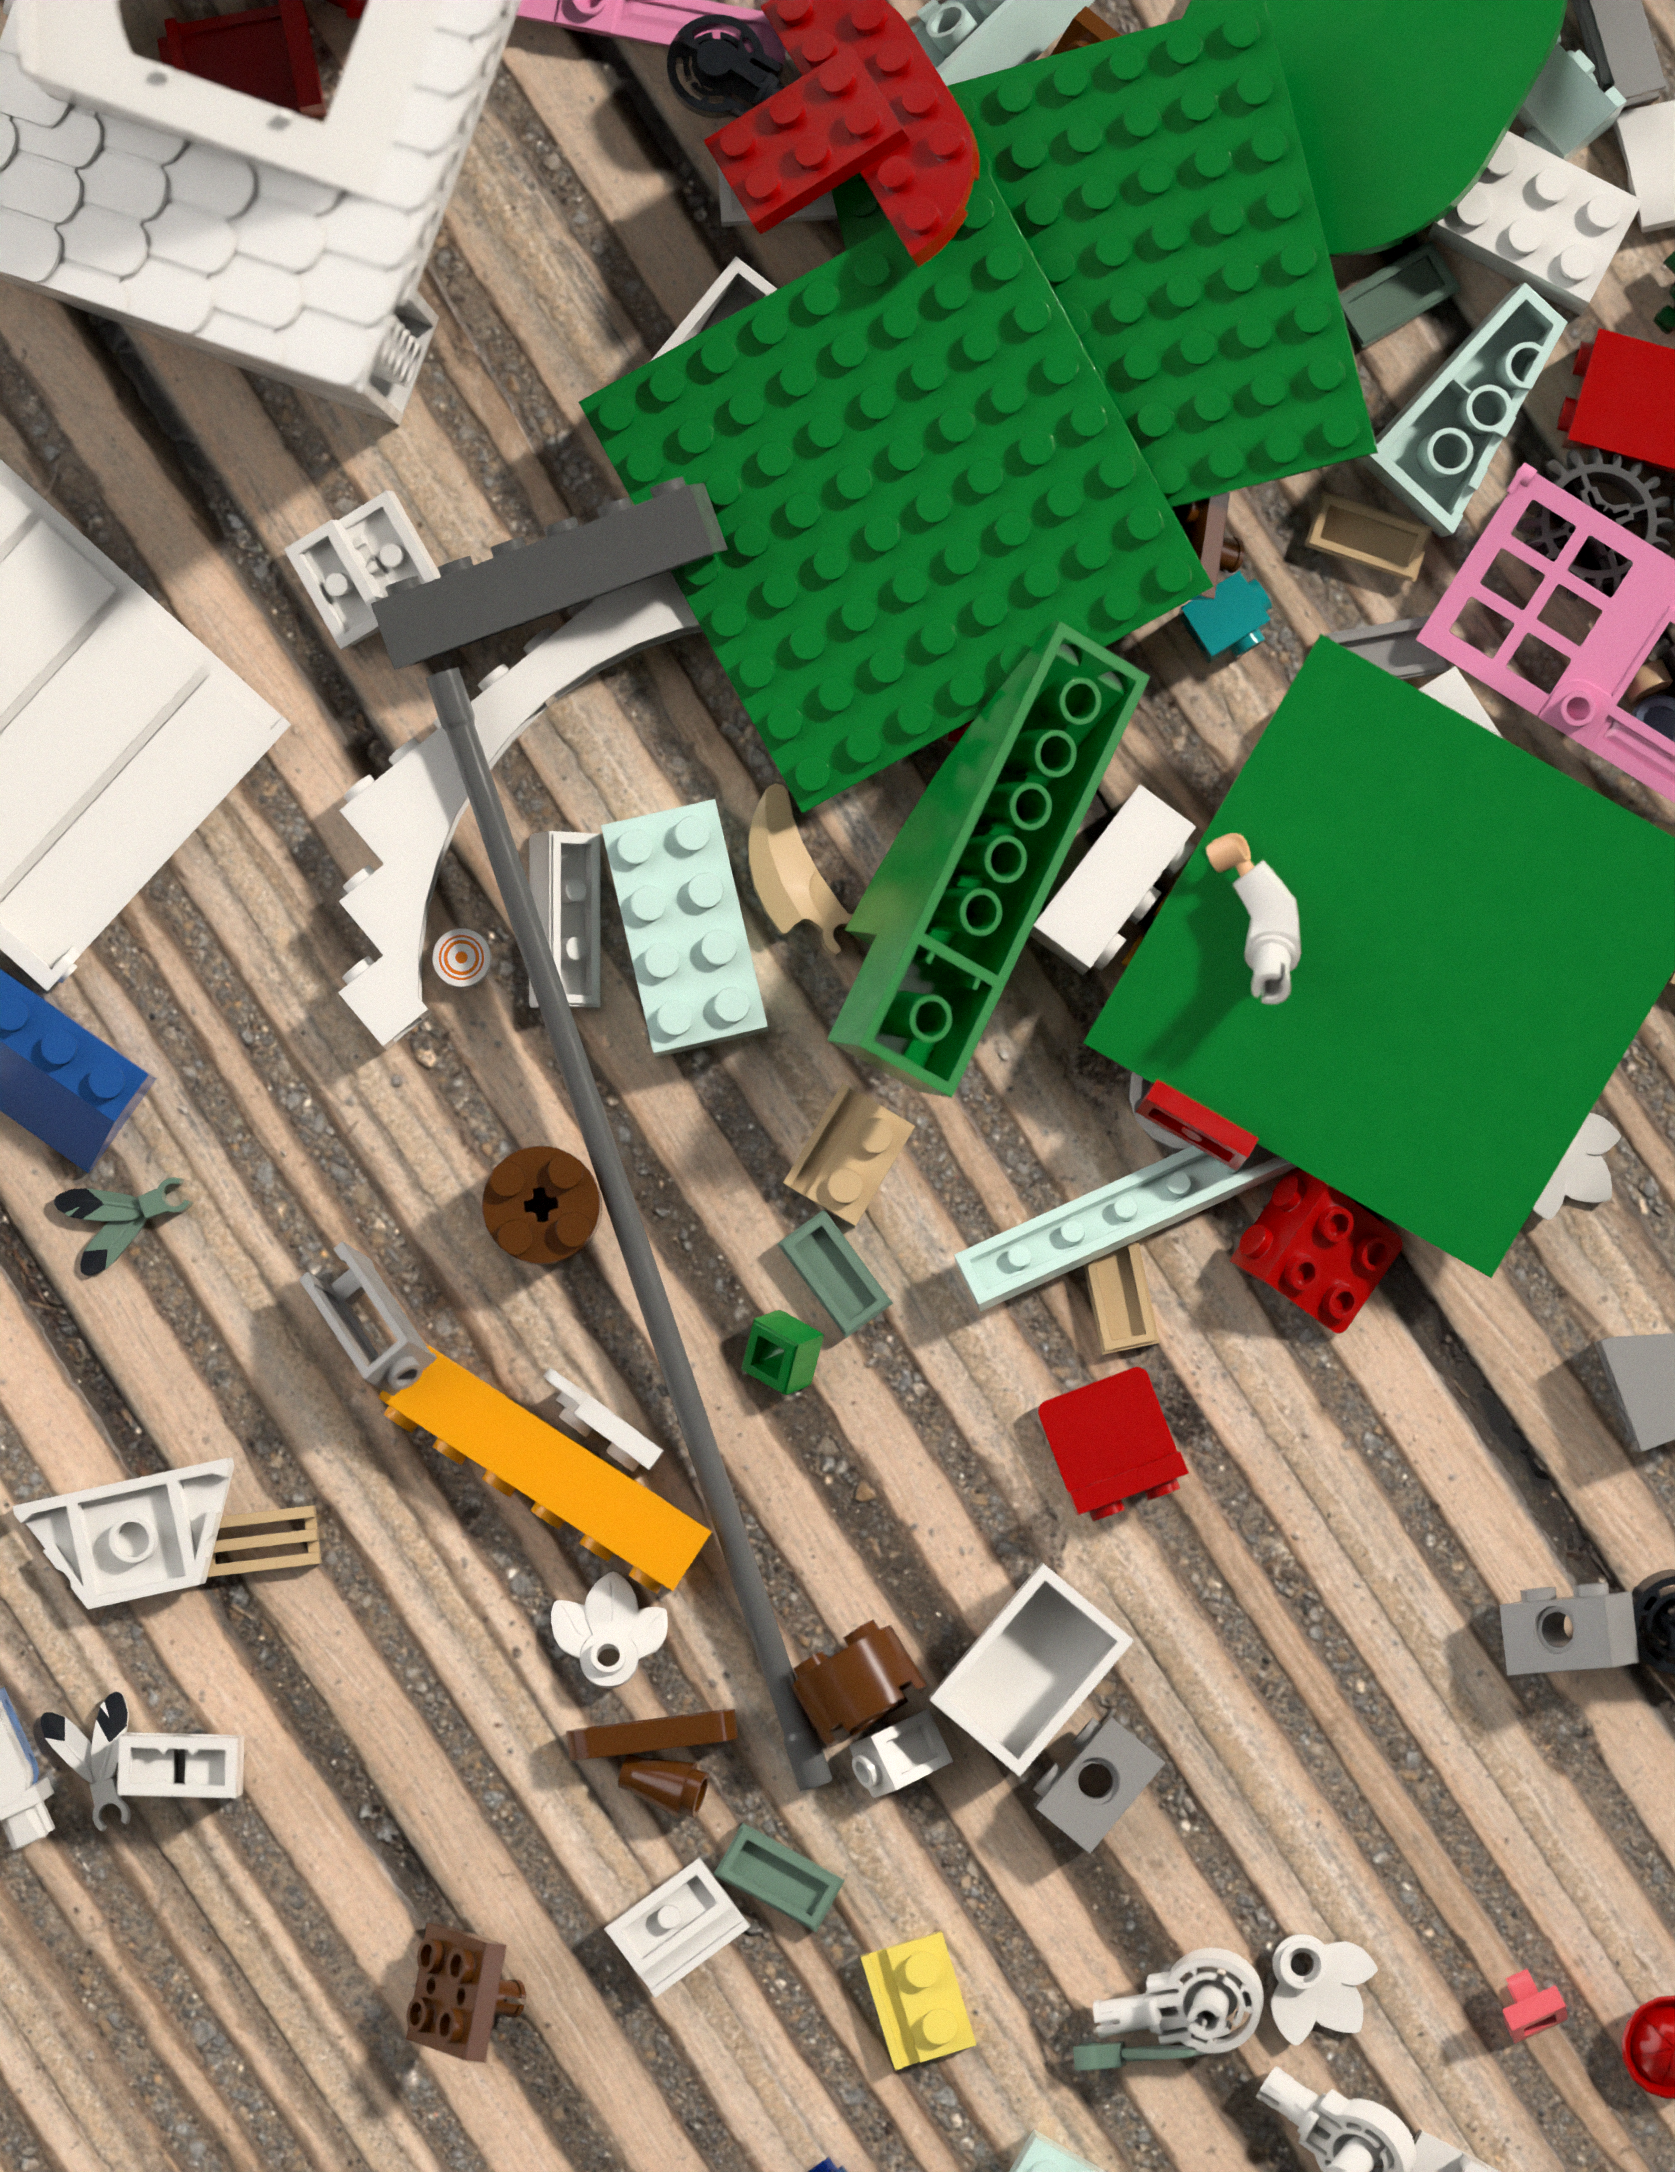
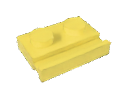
(918, 2000)

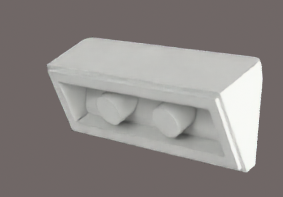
(567, 898)

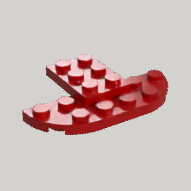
(863, 107)

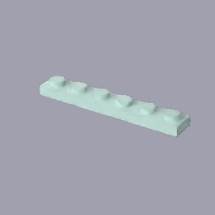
(1107, 1221)

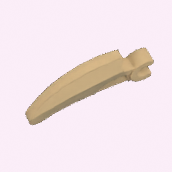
(786, 875)

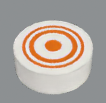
(462, 958)

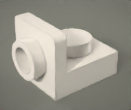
(899, 1754)

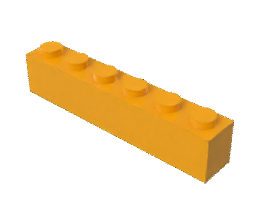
(550, 1469)

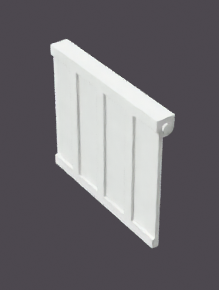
(107, 735)

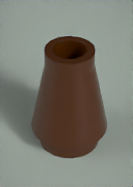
(667, 1784)

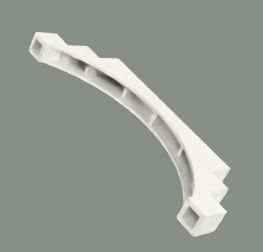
(420, 800)

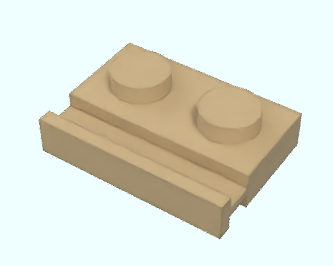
(849, 1154)

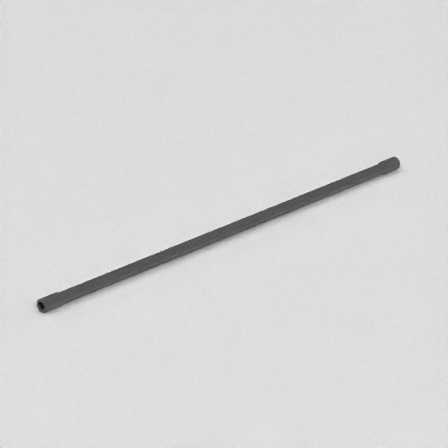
(458, 721)

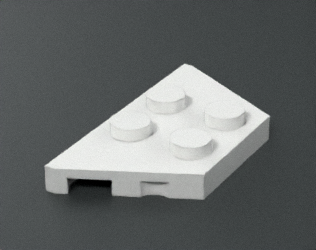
(134, 1533)

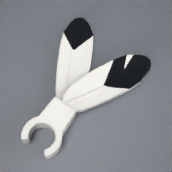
(94, 1760)

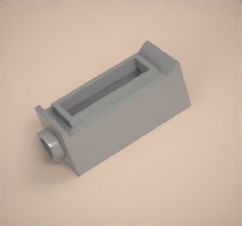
(1620, 48)
(405, 1359)

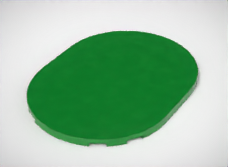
(1403, 102)

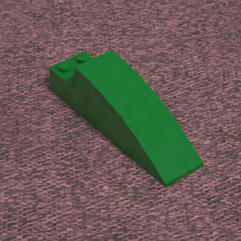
(981, 860)

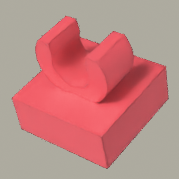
(1532, 2009)

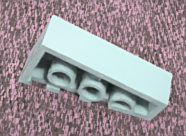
(1454, 424)

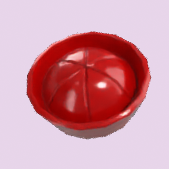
(1650, 2047)

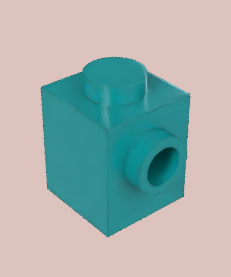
(1230, 619)

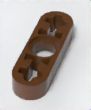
(652, 1734)

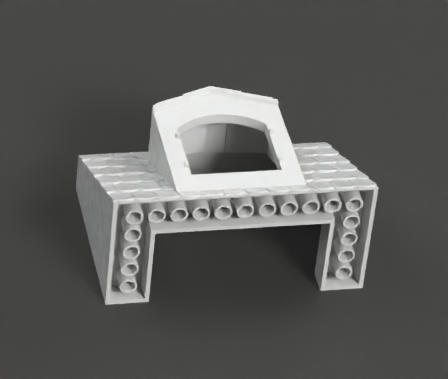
(236, 217)

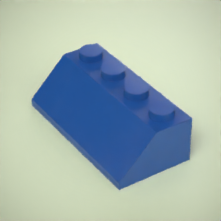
(63, 1077)

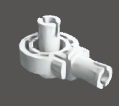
(1191, 2005)
(1341, 2131)

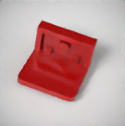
(1317, 1249)
(1112, 1443)

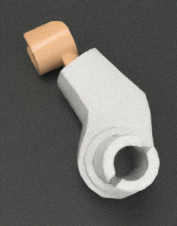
(1274, 924)

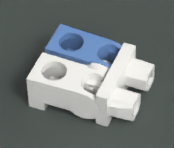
(21, 1794)

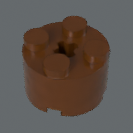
(515, 1185)
(856, 1683)

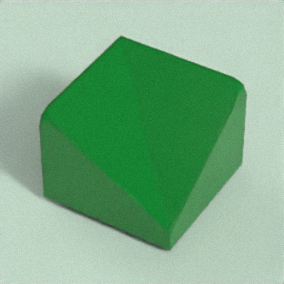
(782, 1352)

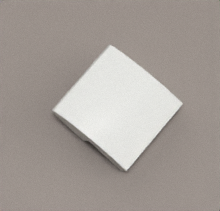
(1649, 155)
(354, 560)

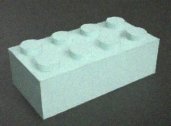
(684, 928)

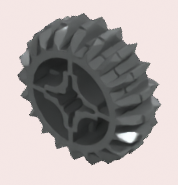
(1580, 476)

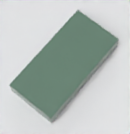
(1397, 295)
(835, 1273)
(779, 1877)

